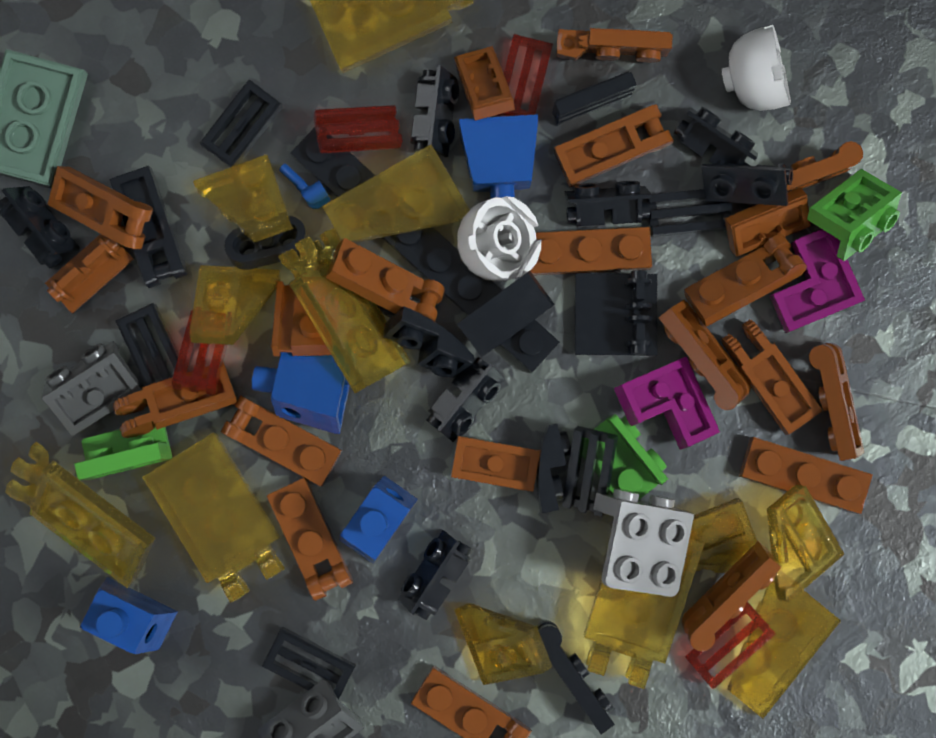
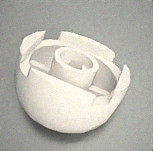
(757, 71)
(499, 239)

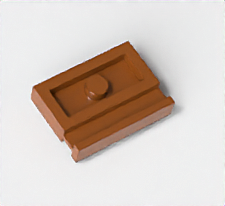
(293, 328)

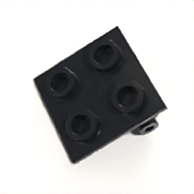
(616, 314)

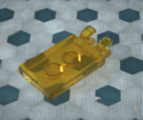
(372, 28)
(343, 319)
(215, 515)
(81, 516)
(637, 623)

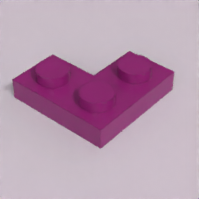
(827, 287)
(677, 395)

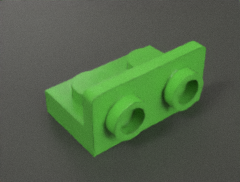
(857, 212)
(114, 454)
(632, 466)

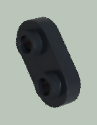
(265, 250)

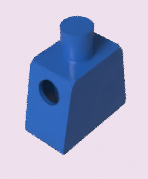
(499, 153)
(305, 390)
(377, 519)
(126, 617)

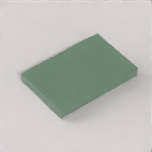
(36, 115)

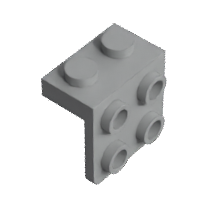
(645, 543)

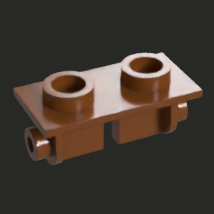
(88, 272)

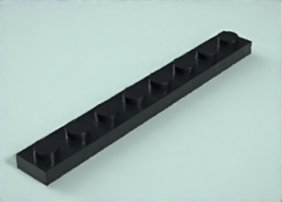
(426, 251)

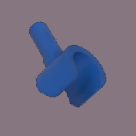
(314, 195)

